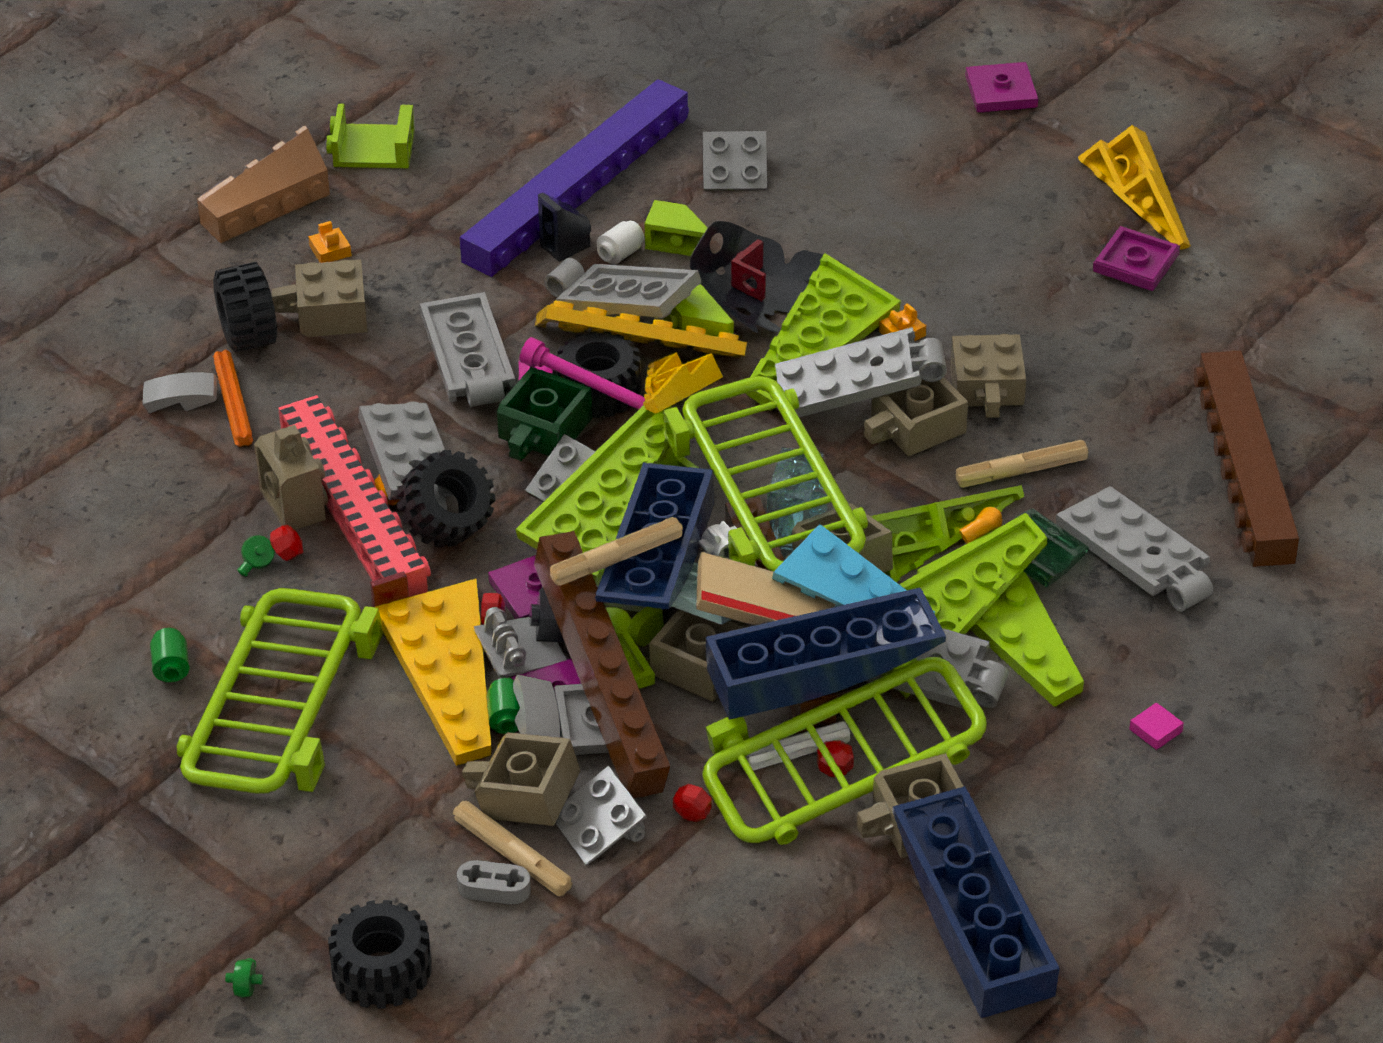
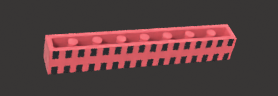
(354, 500)

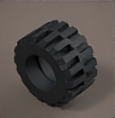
(245, 306)
(609, 358)
(428, 516)
(386, 977)

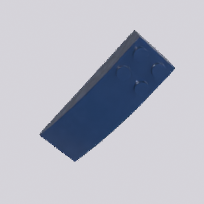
(660, 573)
(819, 651)
(976, 903)

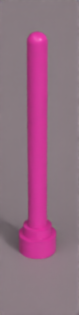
(536, 354)

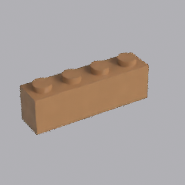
(266, 189)

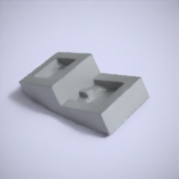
(189, 389)
(538, 707)

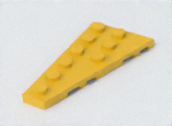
(635, 331)
(444, 663)

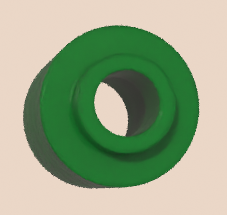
(169, 655)
(502, 706)

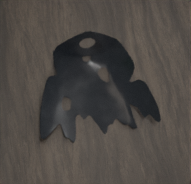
(783, 280)

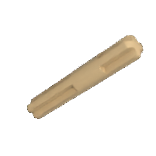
(1021, 463)
(615, 551)
(512, 848)

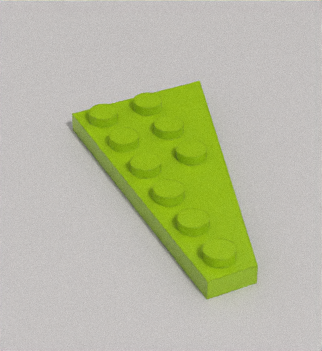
(830, 313)
(601, 488)
(978, 574)
(1027, 639)

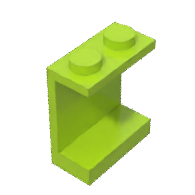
(371, 143)

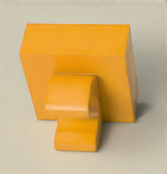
(329, 243)
(902, 320)

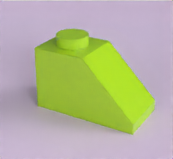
(672, 228)
(702, 312)

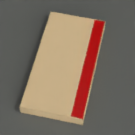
(749, 593)

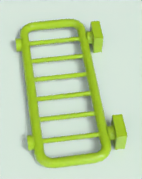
(740, 548)
(731, 742)
(302, 754)

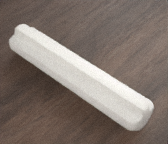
(798, 745)

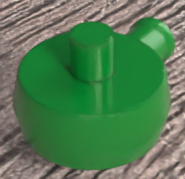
(256, 553)
(244, 978)

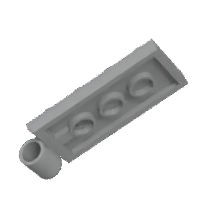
(621, 288)
(468, 348)
(849, 374)
(399, 441)
(1139, 547)
(965, 653)

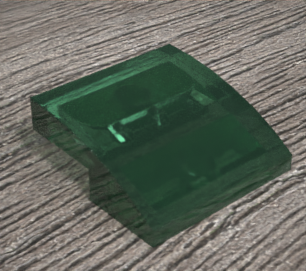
(1058, 555)

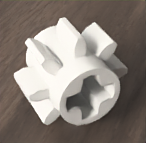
(716, 540)

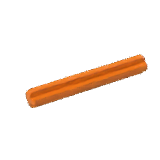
(233, 398)

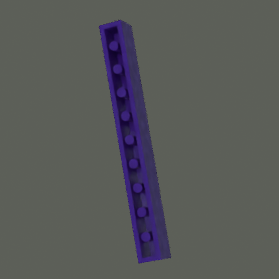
(575, 175)

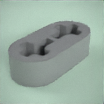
(493, 882)

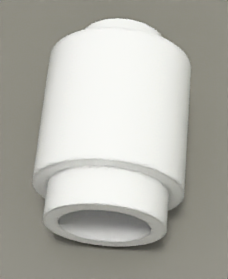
(620, 242)

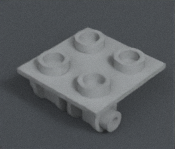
(735, 160)
(558, 467)
(513, 645)
(600, 816)

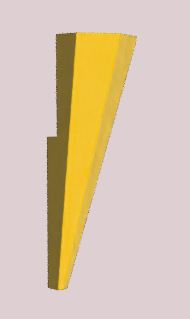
(1134, 175)
(673, 381)

